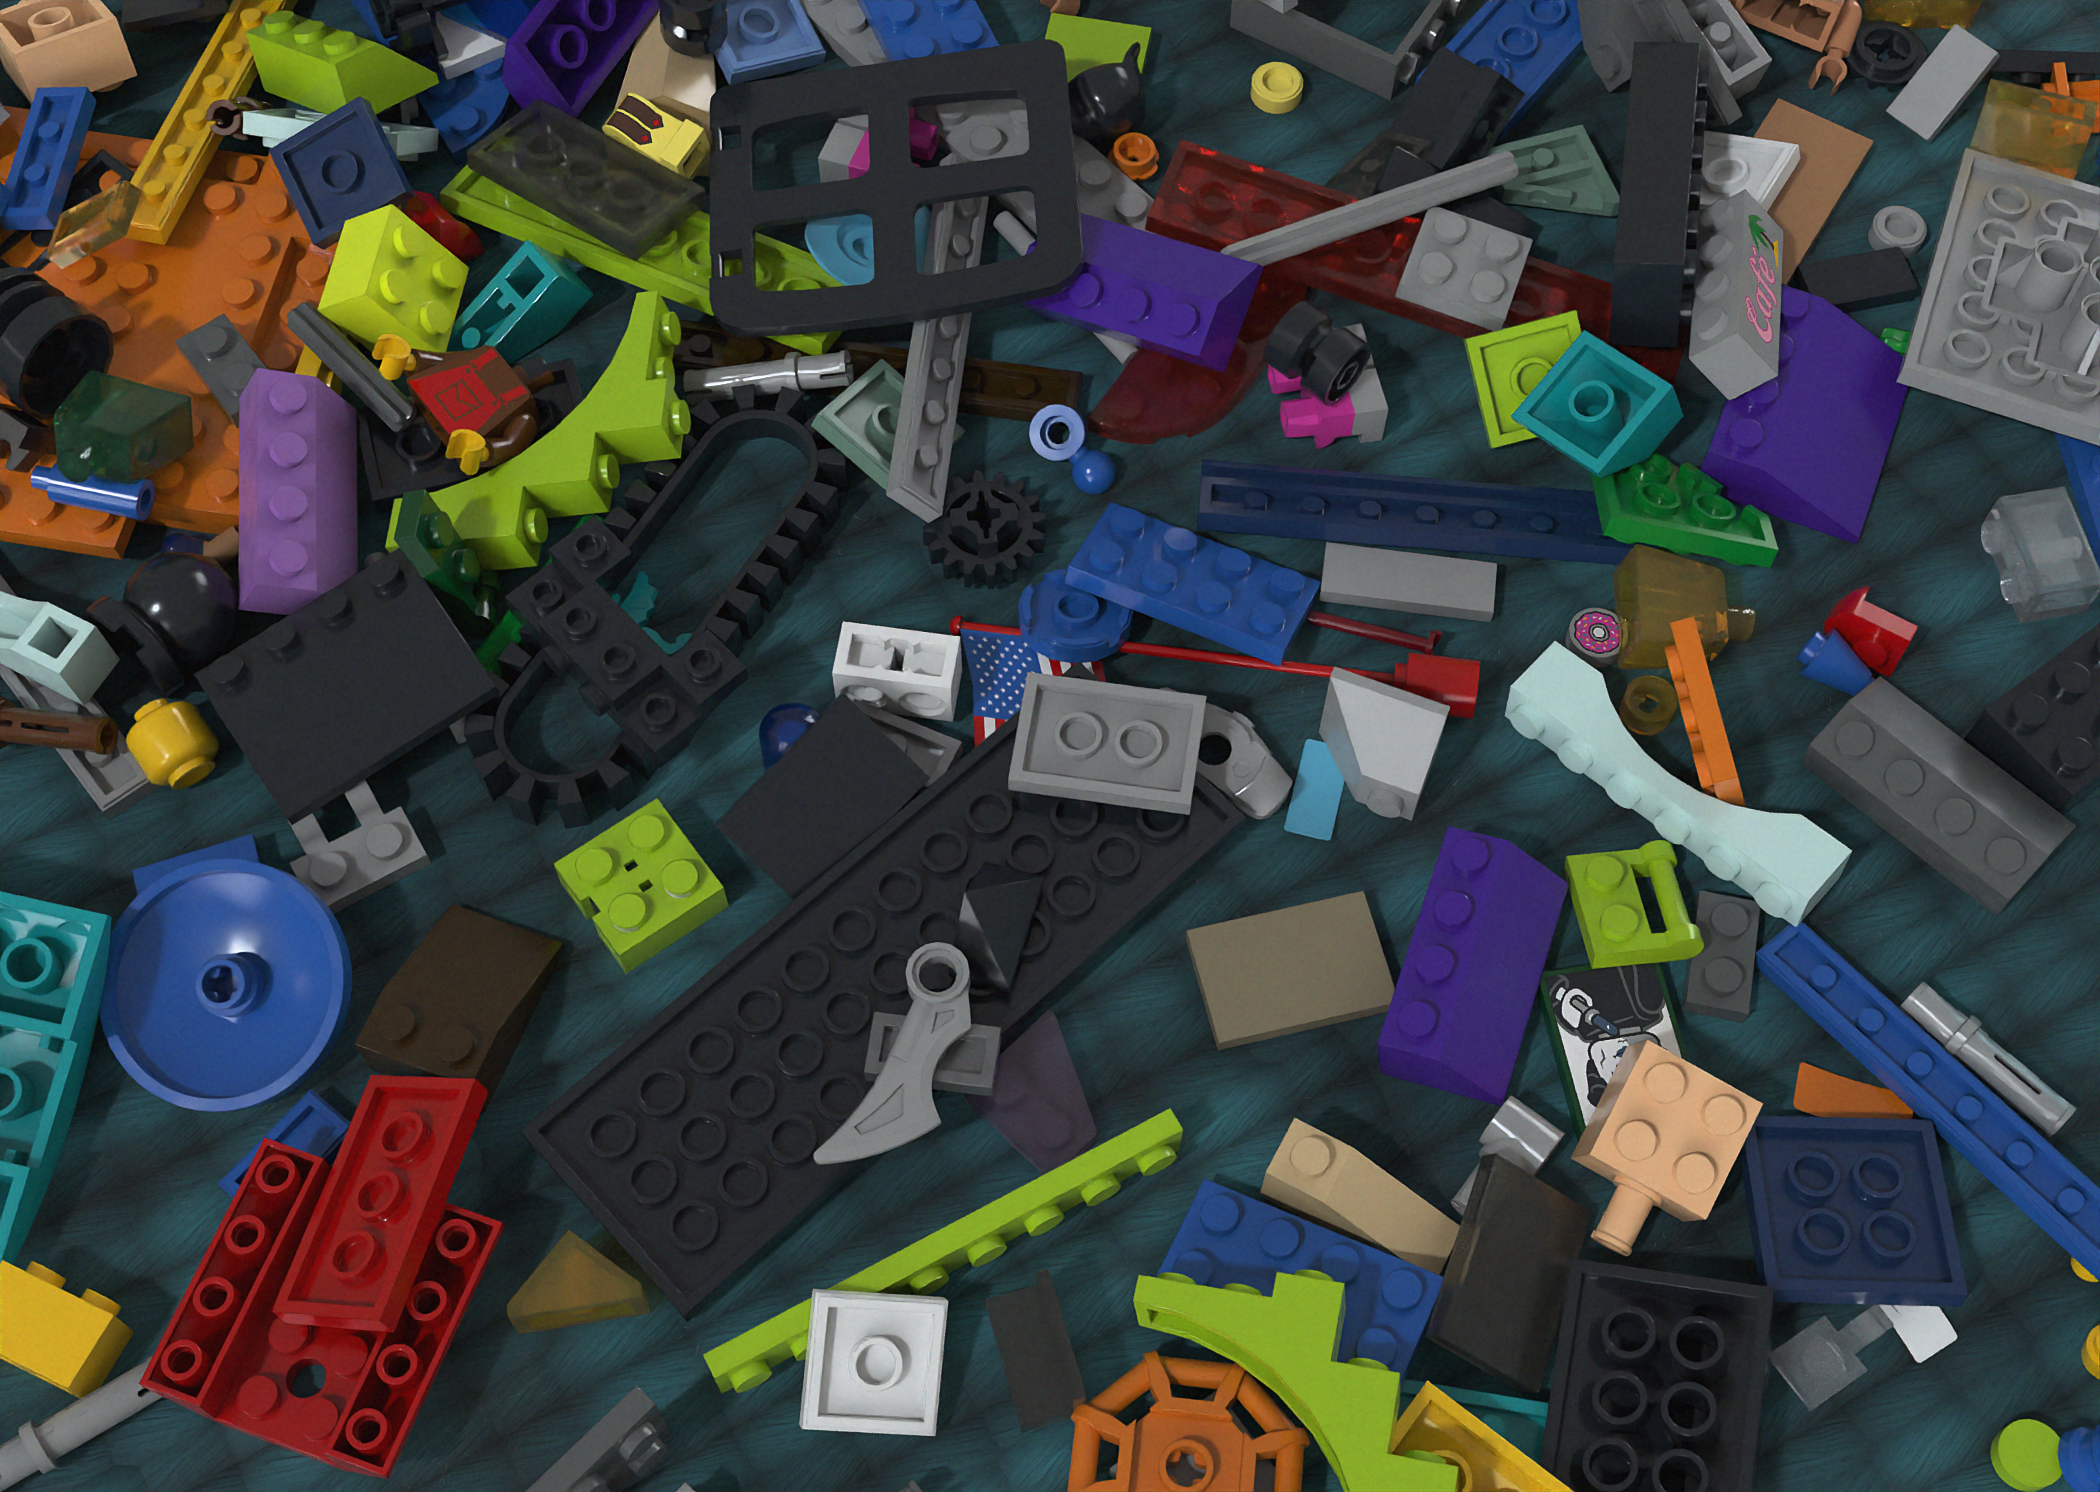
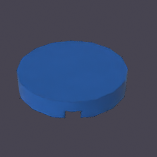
(1071, 622)

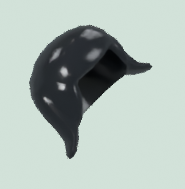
(1108, 99)

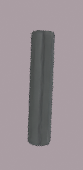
(352, 366)

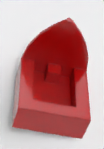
(440, 225)
(1870, 631)

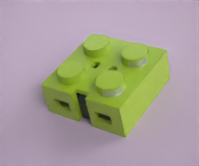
(641, 885)

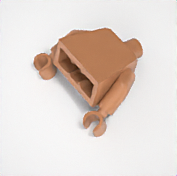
(1812, 23)

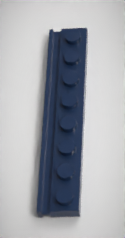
(1405, 512)

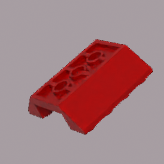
(240, 1360)

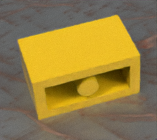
(55, 1333)

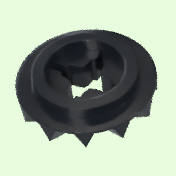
(1905, 53)

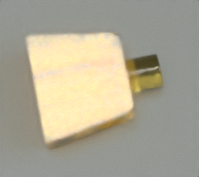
(1666, 588)

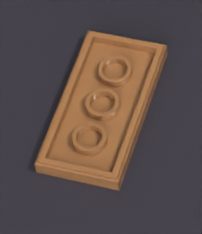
(1816, 185)

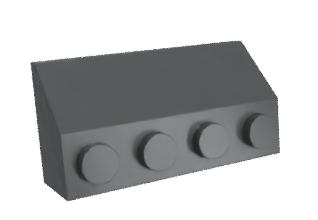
(1936, 794)

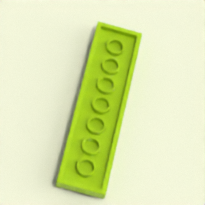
(674, 266)

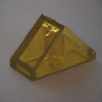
(575, 1289)

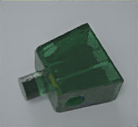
(120, 429)

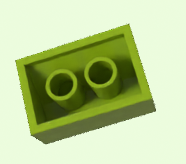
(331, 66)

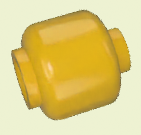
(172, 743)

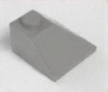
(1381, 741)

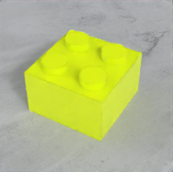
(393, 281)

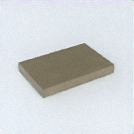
(1290, 970)

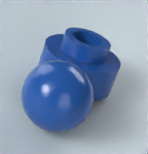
(1091, 469)

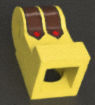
(658, 135)

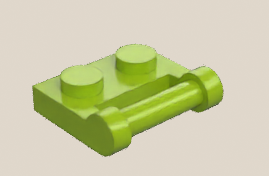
(1613, 912)

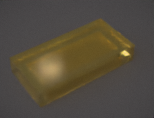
(93, 224)

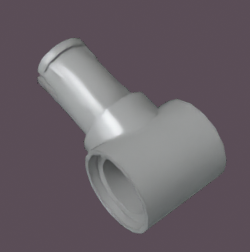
(1517, 1136)

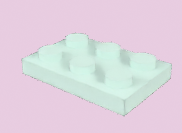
(282, 123)

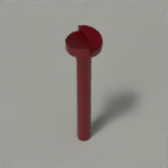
(1375, 632)

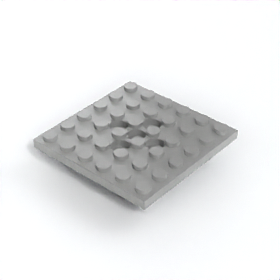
(2013, 298)

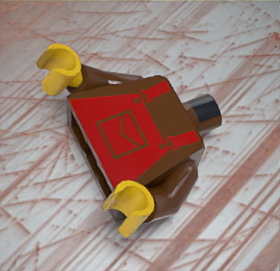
(470, 399)

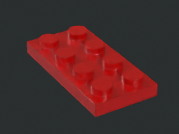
(381, 1203)

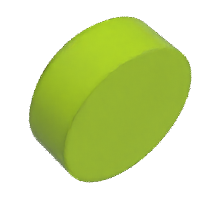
(2026, 1455)

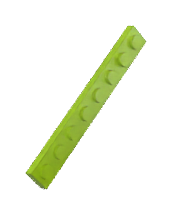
(973, 1239)

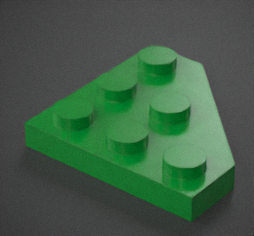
(1681, 512)

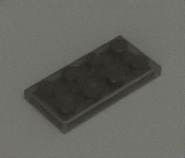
(586, 178)

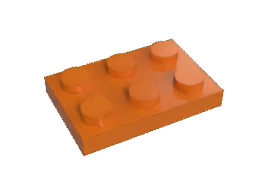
(1702, 714)

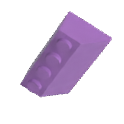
(295, 492)

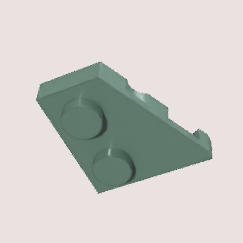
(1559, 173)

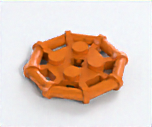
(1185, 1427)

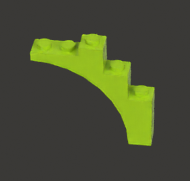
(573, 468)
(1294, 1351)

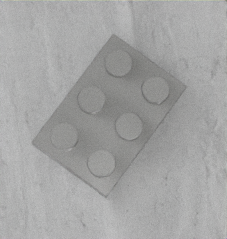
(1107, 743)

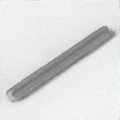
(1376, 210)

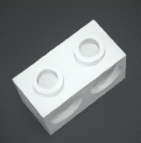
(899, 670)

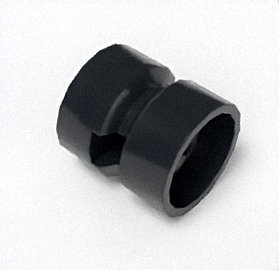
(694, 25)
(1310, 349)

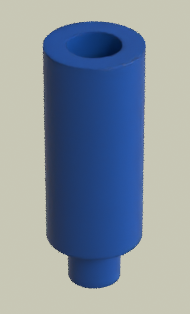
(97, 493)

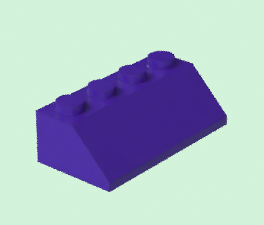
(570, 49)
(1155, 293)
(1472, 968)

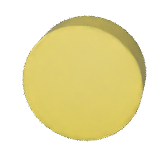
(1276, 87)

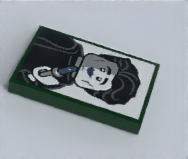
(1594, 1019)

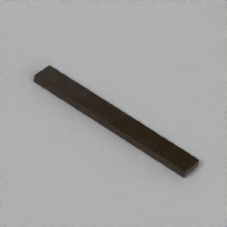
(986, 386)

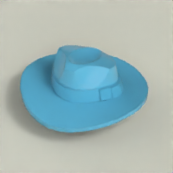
(846, 245)

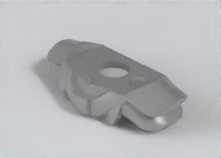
(1250, 774)

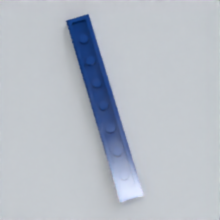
(1938, 1089)

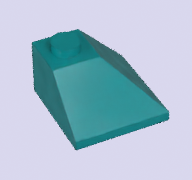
(1600, 407)

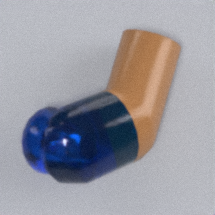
(222, 548)

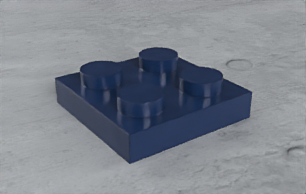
(340, 170)

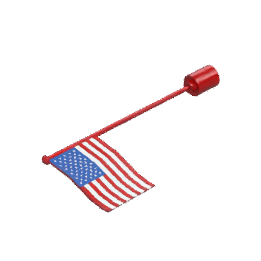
(1001, 658)

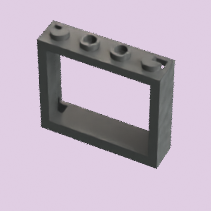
(1341, 52)

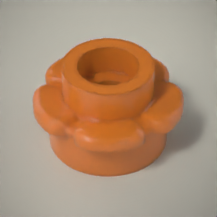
(1135, 148)

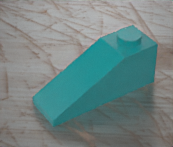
(521, 305)

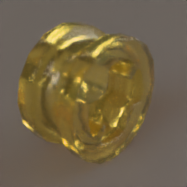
(1660, 717)

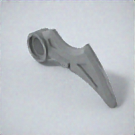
(901, 1098)

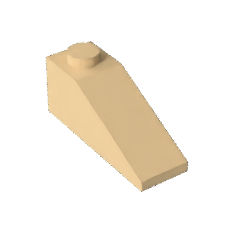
(1356, 1198)

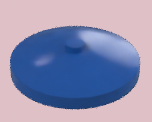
(225, 985)

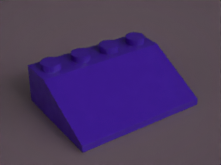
(1818, 430)

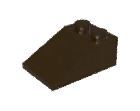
(460, 1001)

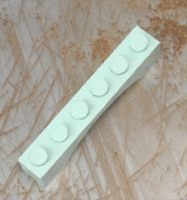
(53, 647)
(1770, 855)

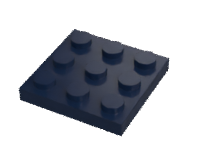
(1851, 1212)

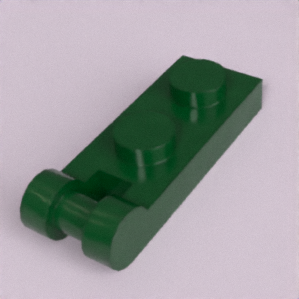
(447, 563)

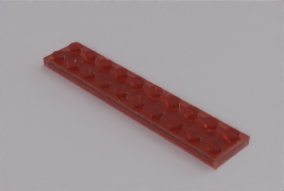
(1224, 200)

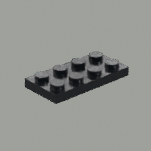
(416, 455)

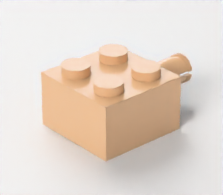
(63, 46)
(1662, 1140)

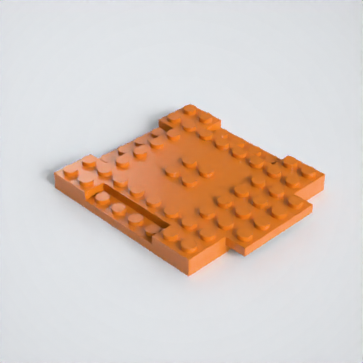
(230, 253)

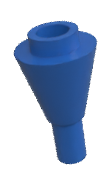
(1833, 663)

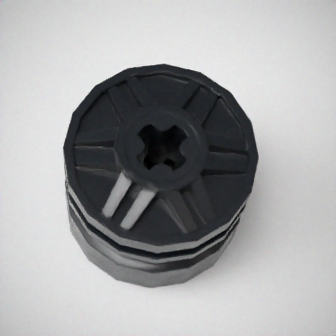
(46, 343)

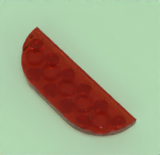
(1173, 397)

